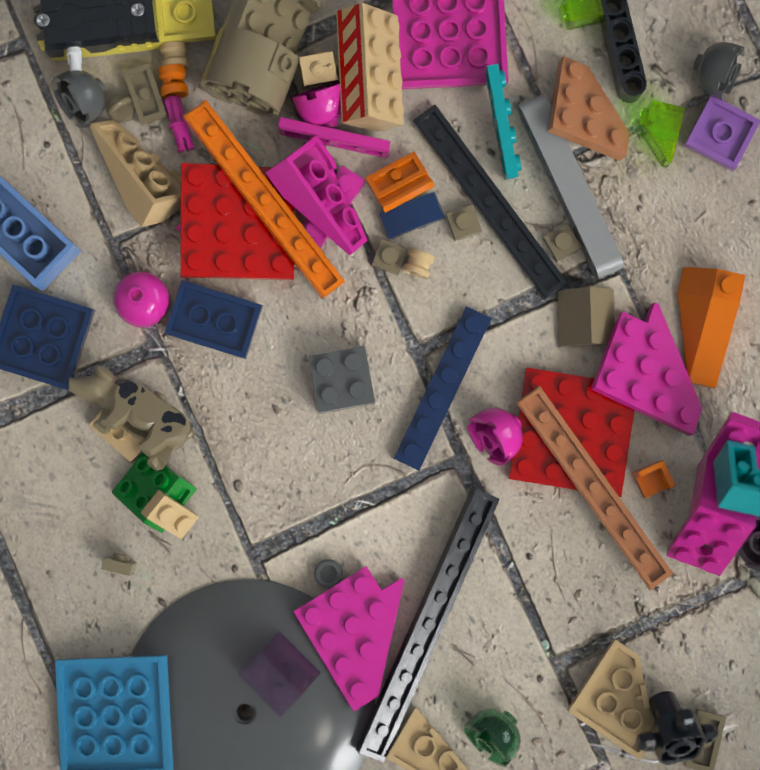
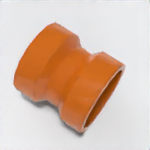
(173, 80)

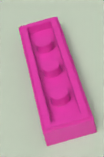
(334, 137)

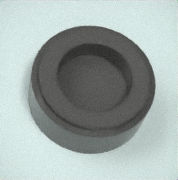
(328, 573)

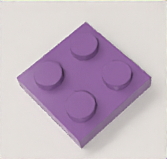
(722, 133)

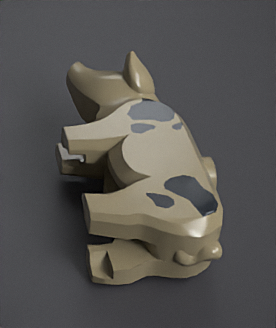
(137, 411)

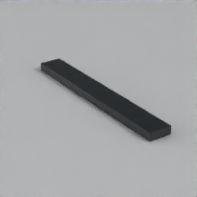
(489, 202)

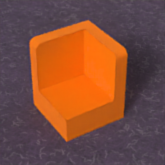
(653, 478)

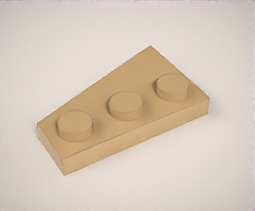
(422, 747)

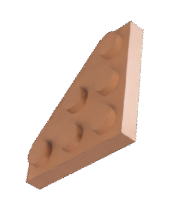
(584, 112)

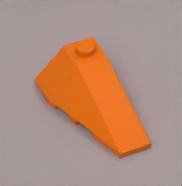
(708, 313)

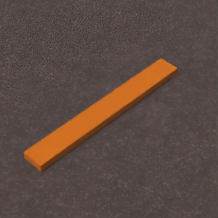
(263, 199)

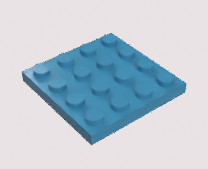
(114, 713)

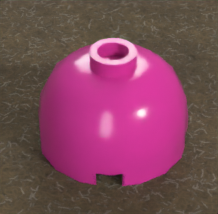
(320, 105)
(141, 299)
(496, 433)

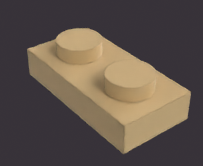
(169, 514)

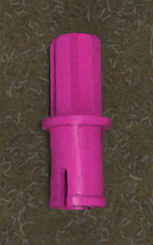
(177, 124)

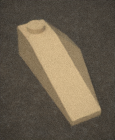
(144, 183)

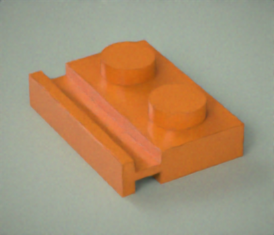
(399, 182)

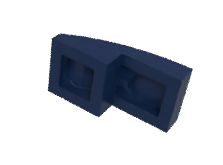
(412, 215)

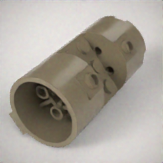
(257, 53)

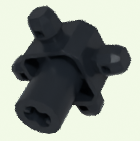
(675, 732)

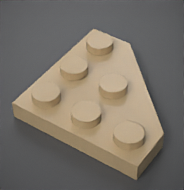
(615, 699)

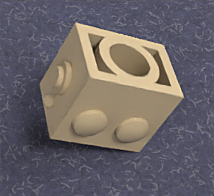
(318, 69)

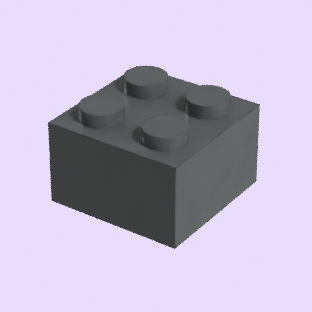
(341, 380)

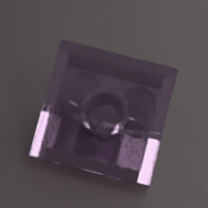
(279, 674)

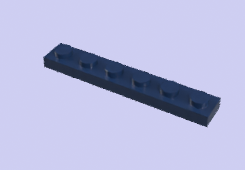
(442, 388)

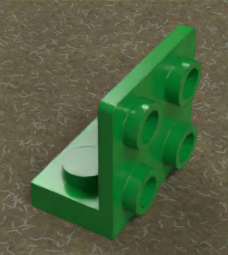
(142, 484)

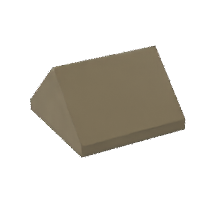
(585, 316)

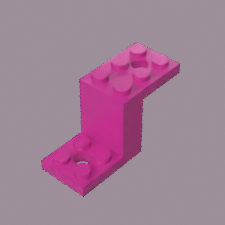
(708, 524)

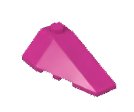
(312, 187)

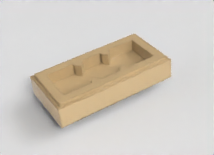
(121, 441)

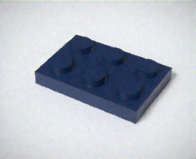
(213, 319)

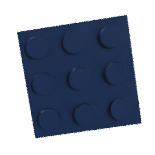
(42, 336)

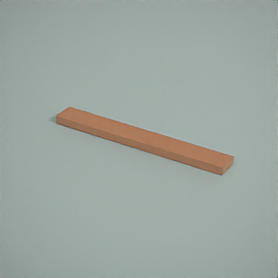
(594, 488)

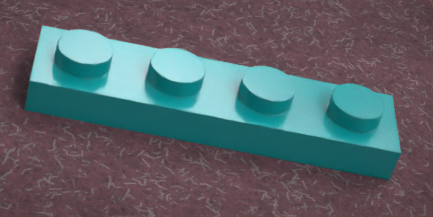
(500, 110)

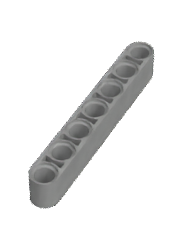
(571, 189)

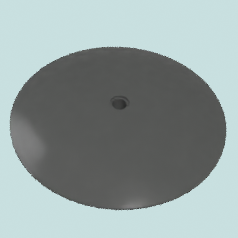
(207, 645)

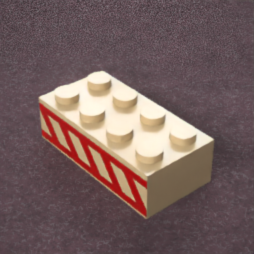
(369, 68)

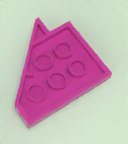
(647, 372)
(353, 632)

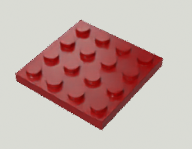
(222, 232)
(594, 419)

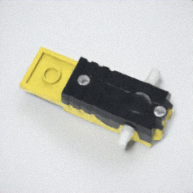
(112, 27)

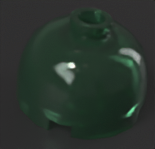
(495, 734)

